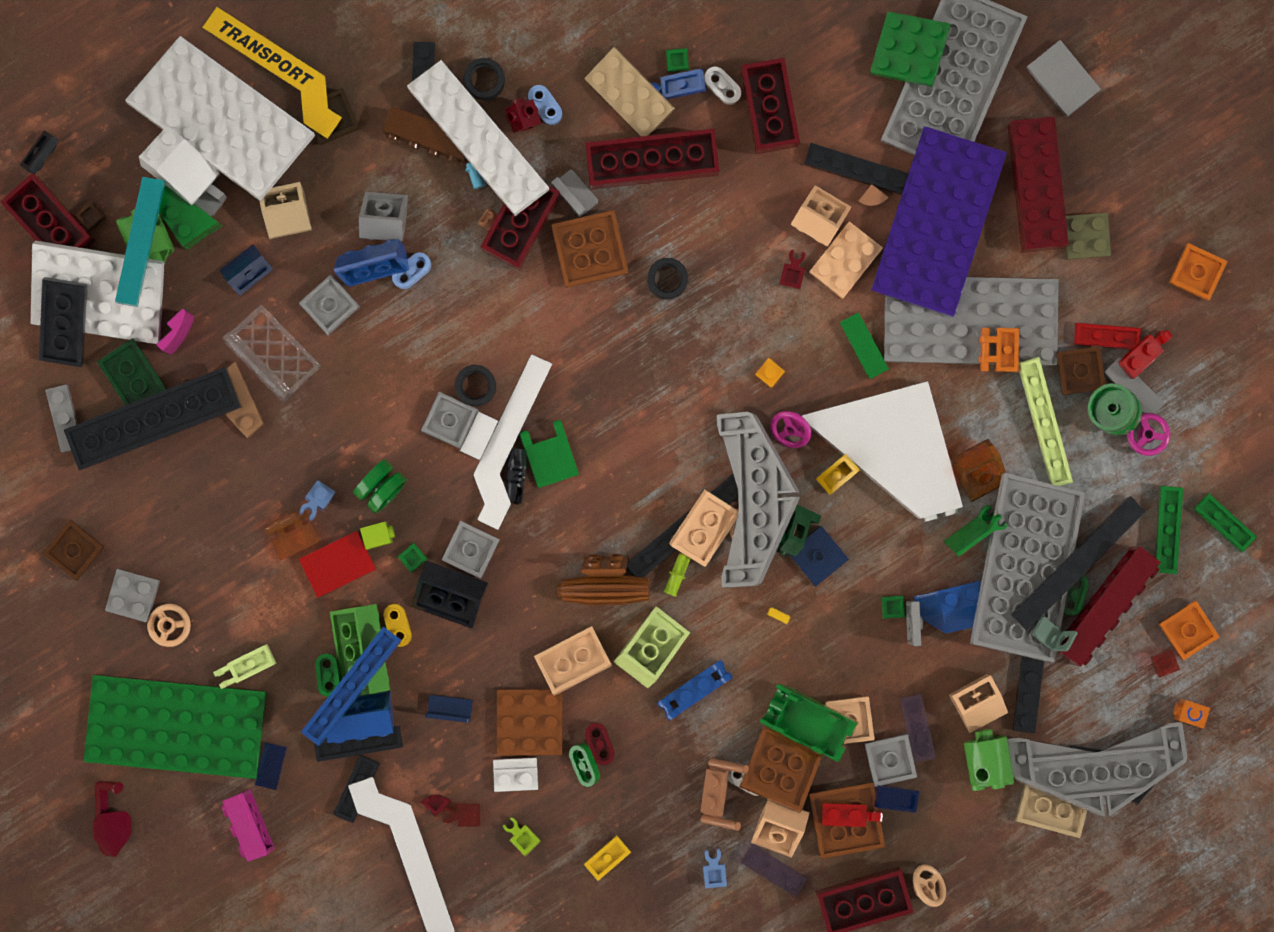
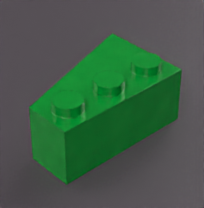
(186, 221)

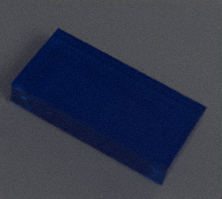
(271, 765)
(896, 799)

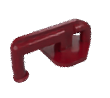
(110, 828)

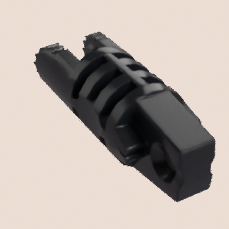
(515, 477)

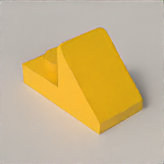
(837, 474)

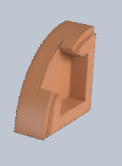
(872, 197)
(487, 219)

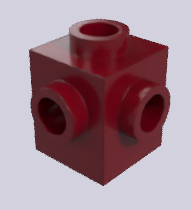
(523, 115)

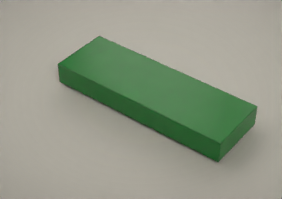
(863, 346)
(1225, 522)

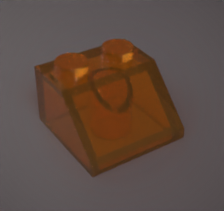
(979, 469)

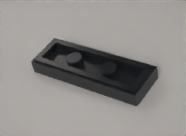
(364, 769)

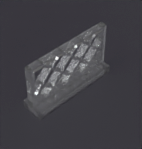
(255, 363)

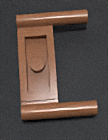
(715, 793)

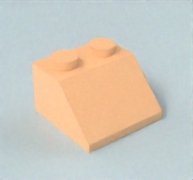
(821, 215)
(780, 828)

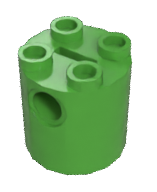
(161, 244)
(988, 761)

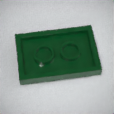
(131, 373)

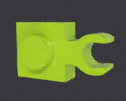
(523, 838)

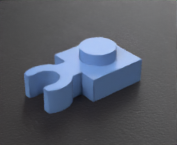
(318, 497)
(714, 873)

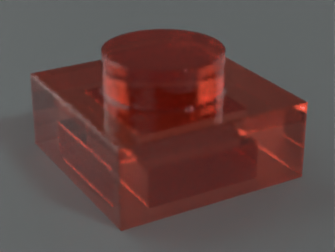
(1165, 663)

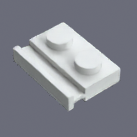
(515, 774)

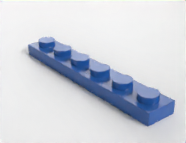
(351, 686)

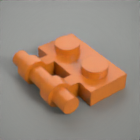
(1006, 349)

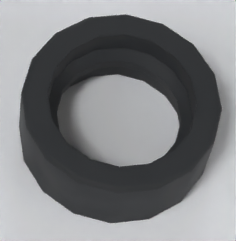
(484, 62)
(667, 295)
(491, 385)

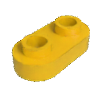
(398, 625)

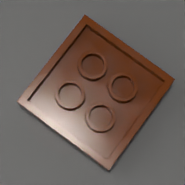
(590, 249)
(529, 722)
(781, 770)
(844, 839)

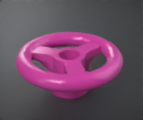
(793, 426)
(1136, 446)

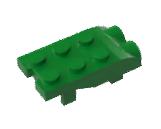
(809, 722)

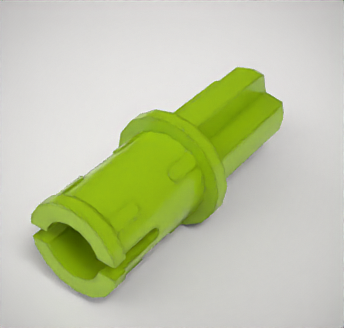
(677, 574)

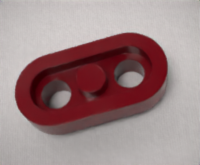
(599, 743)

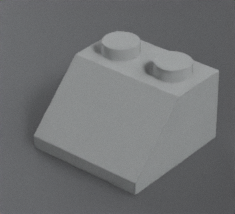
(383, 216)

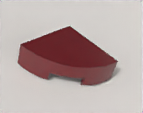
(435, 803)

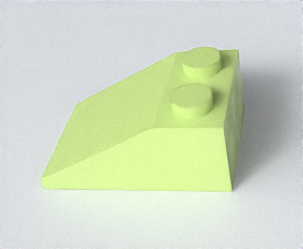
(652, 647)

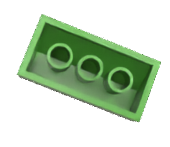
(352, 634)

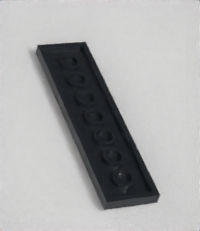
(152, 418)

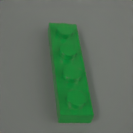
(1168, 528)

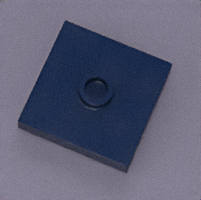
(819, 556)

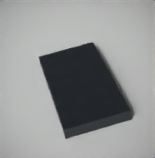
(62, 321)

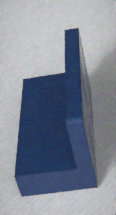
(246, 270)
(449, 708)

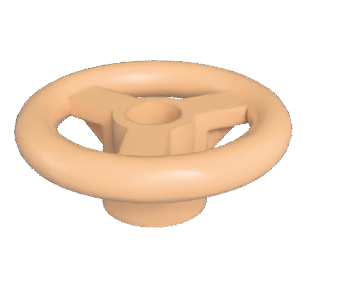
(162, 640)
(926, 888)

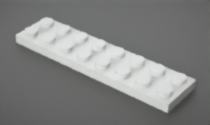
(478, 138)

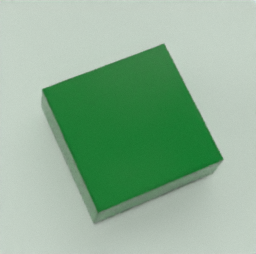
(677, 60)
(412, 557)
(892, 607)

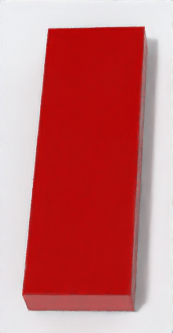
(1106, 336)

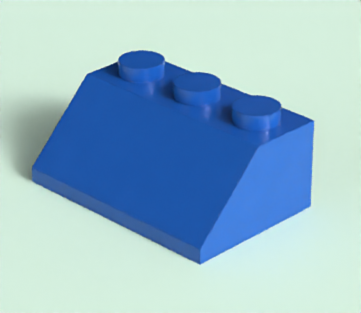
(372, 263)
(365, 718)

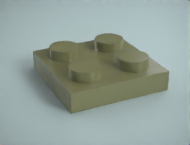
(1088, 236)

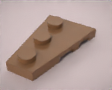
(248, 417)

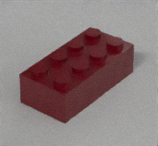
(770, 106)
(45, 215)
(514, 236)
(864, 901)

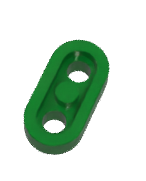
(1077, 596)
(327, 674)
(584, 765)

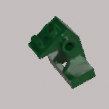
(791, 543)

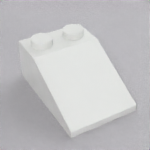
(179, 165)

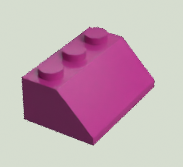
(247, 825)

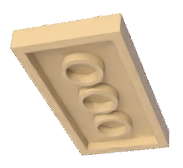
(629, 93)

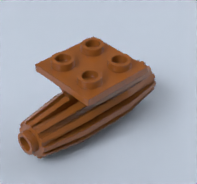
(604, 583)

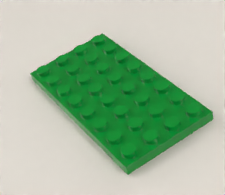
(175, 726)

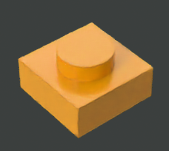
(769, 373)

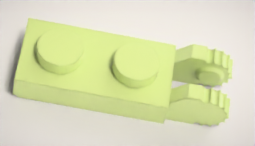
(247, 665)

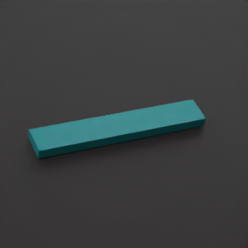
(140, 242)

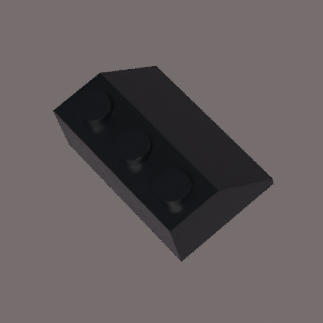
(449, 594)

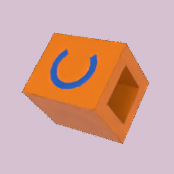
(1191, 713)

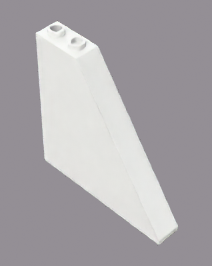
(897, 445)

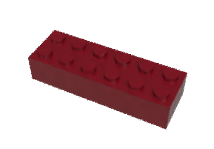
(652, 159)
(1038, 184)
(1109, 603)

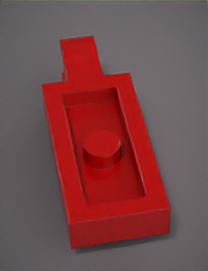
(1144, 353)
(848, 815)

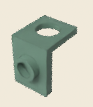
(1052, 636)

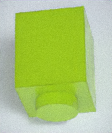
(377, 535)

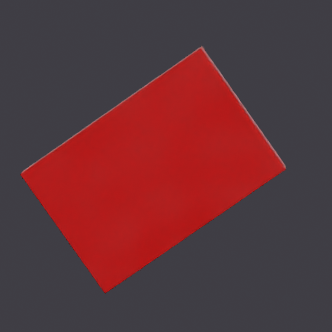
(337, 564)

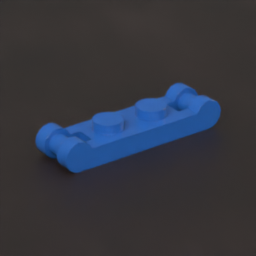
(694, 690)

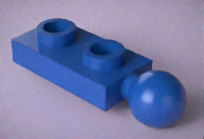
(681, 84)

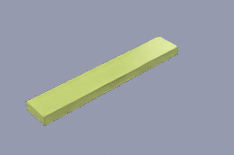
(1045, 422)

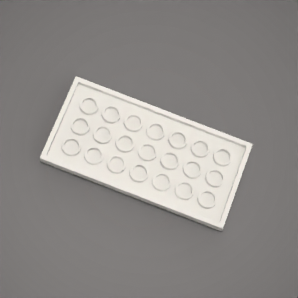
(221, 117)

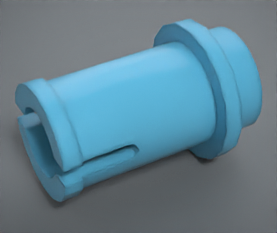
(476, 179)

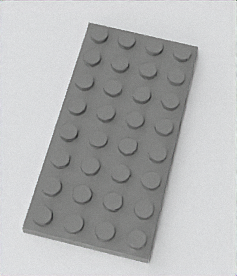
(967, 77)
(931, 337)
(1038, 539)

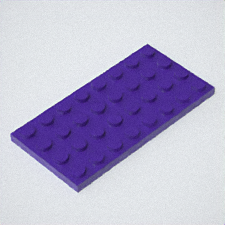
(938, 221)

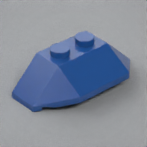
(950, 607)

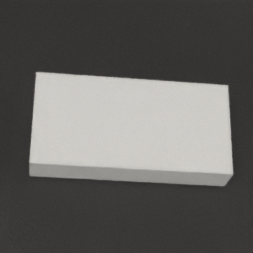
(479, 435)

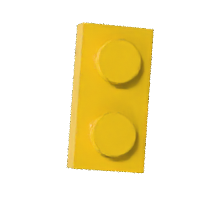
(607, 857)

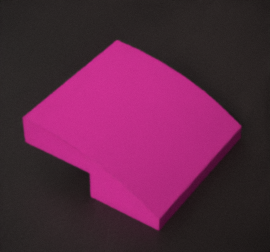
(180, 327)

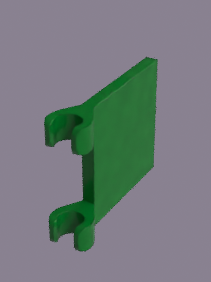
(550, 459)
(974, 531)

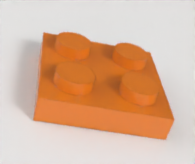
(1198, 272)
(1189, 630)

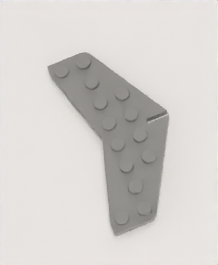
(762, 511)
(1087, 776)

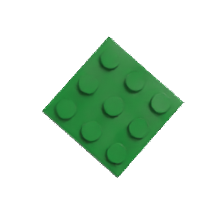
(910, 49)

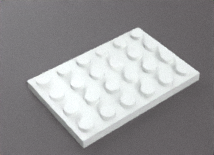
(102, 275)

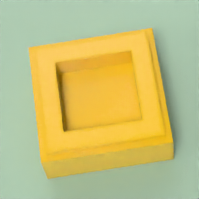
(778, 615)

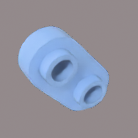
(545, 104)
(414, 273)

